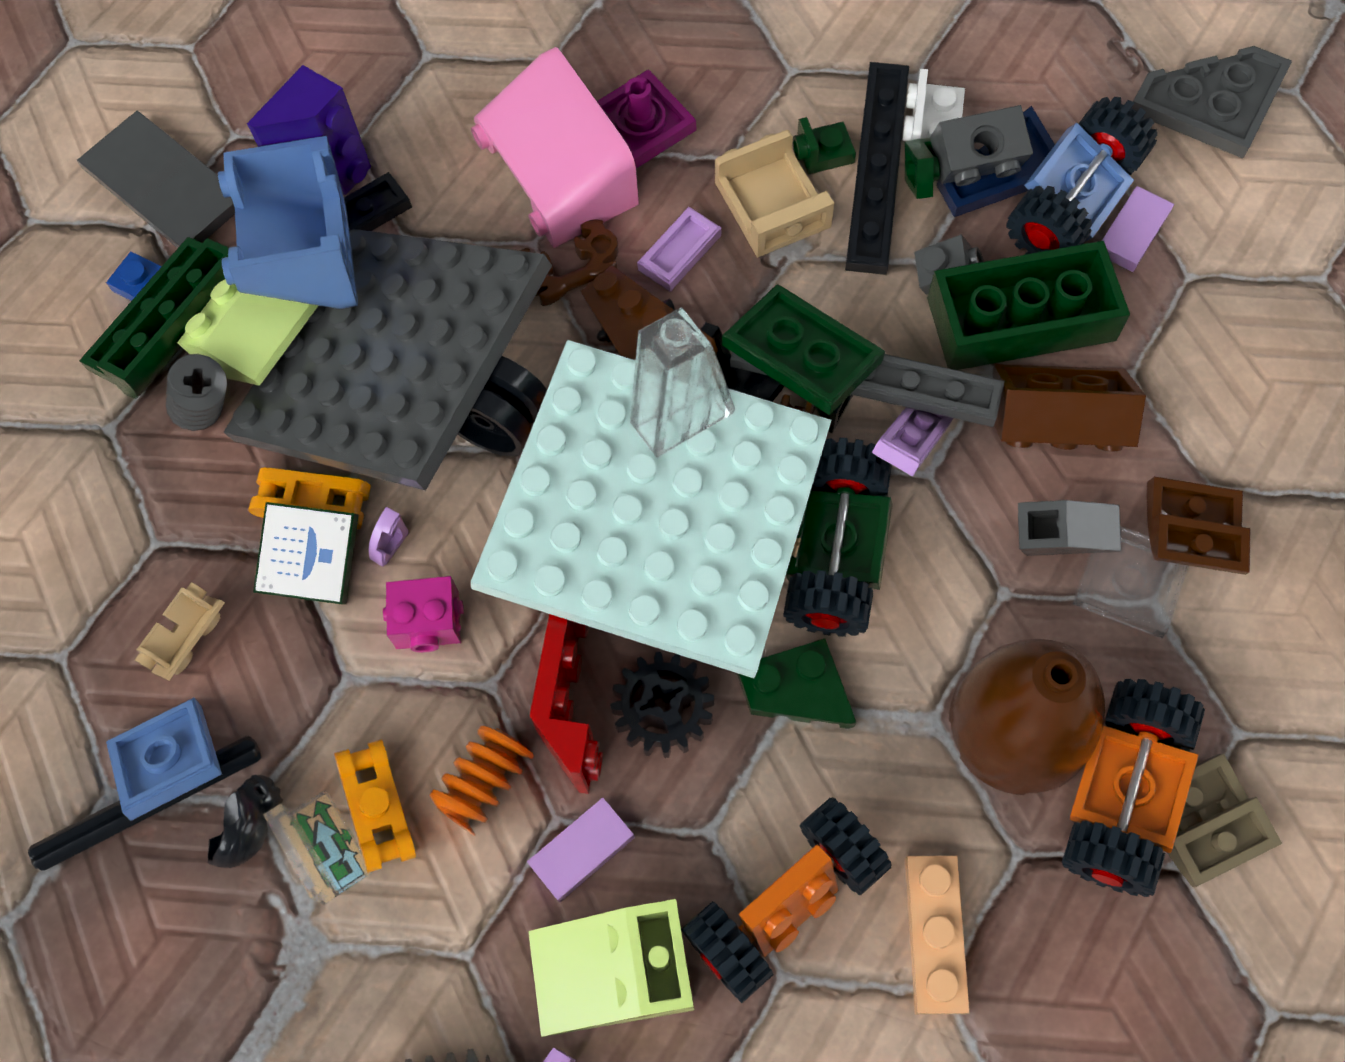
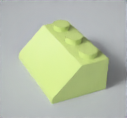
(244, 331)

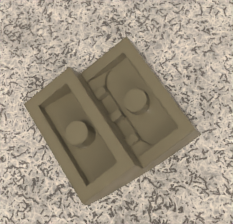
(1219, 824)

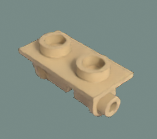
(173, 648)

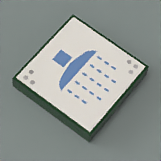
(306, 553)

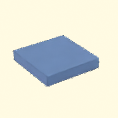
(162, 759)

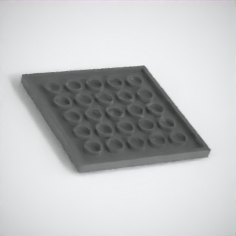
(400, 372)

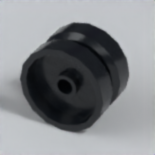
(504, 410)

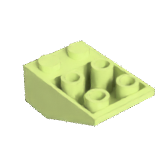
(610, 968)

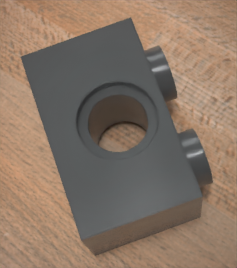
(999, 130)

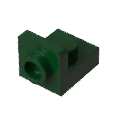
(823, 146)
(921, 167)

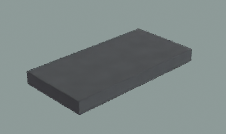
(159, 180)

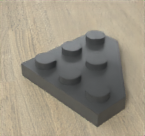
(1215, 97)

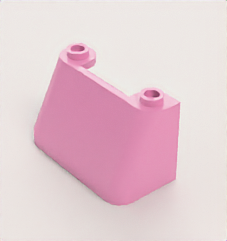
(559, 148)

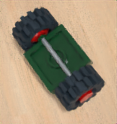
(841, 541)

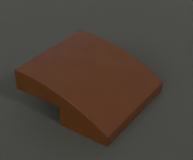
(1197, 525)

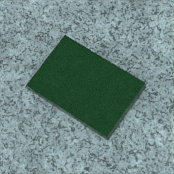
(803, 348)

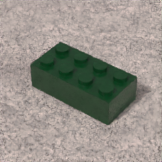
(1027, 305)

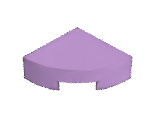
(386, 537)

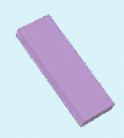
(911, 439)

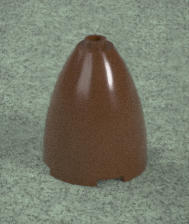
(1028, 716)

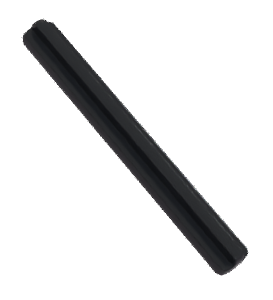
(111, 820)

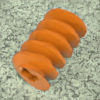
(479, 777)

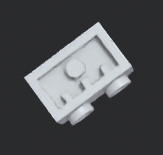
(930, 106)

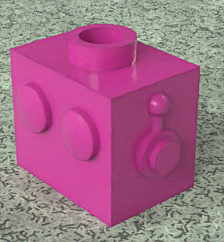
(423, 613)

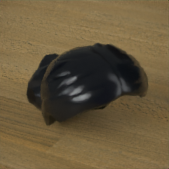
(244, 822)

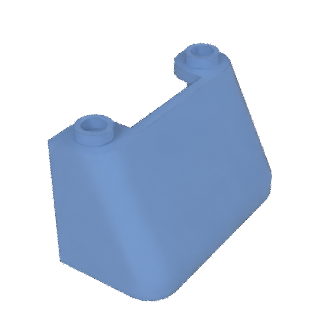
(289, 224)

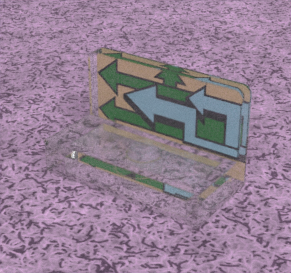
(319, 846)

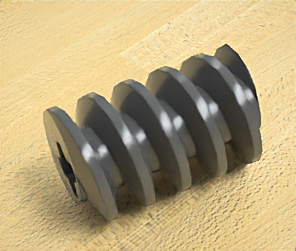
(195, 392)

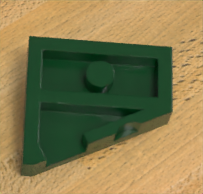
(799, 686)

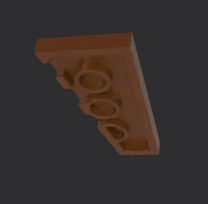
(624, 309)

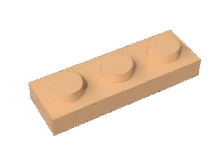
(936, 935)

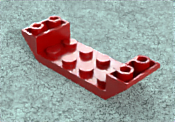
(552, 711)

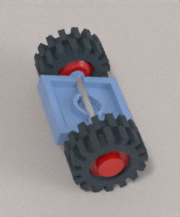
(1082, 177)

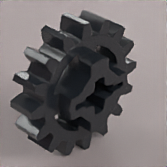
(645, 714)

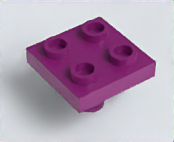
(647, 116)

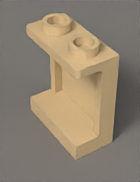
(771, 194)

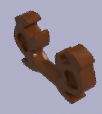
(599, 247)

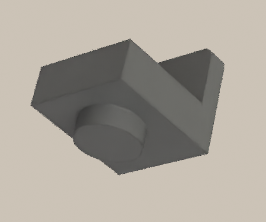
(944, 255)

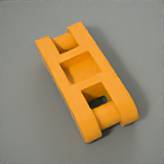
(309, 491)
(374, 806)

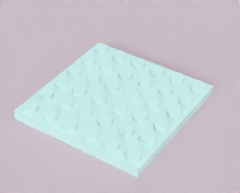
(647, 545)

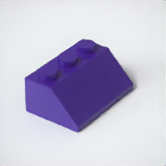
(310, 109)

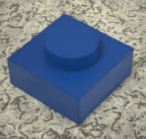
(132, 275)

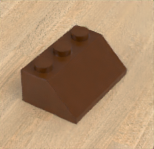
(1068, 407)

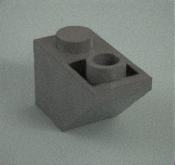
(1068, 527)

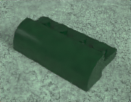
(151, 325)

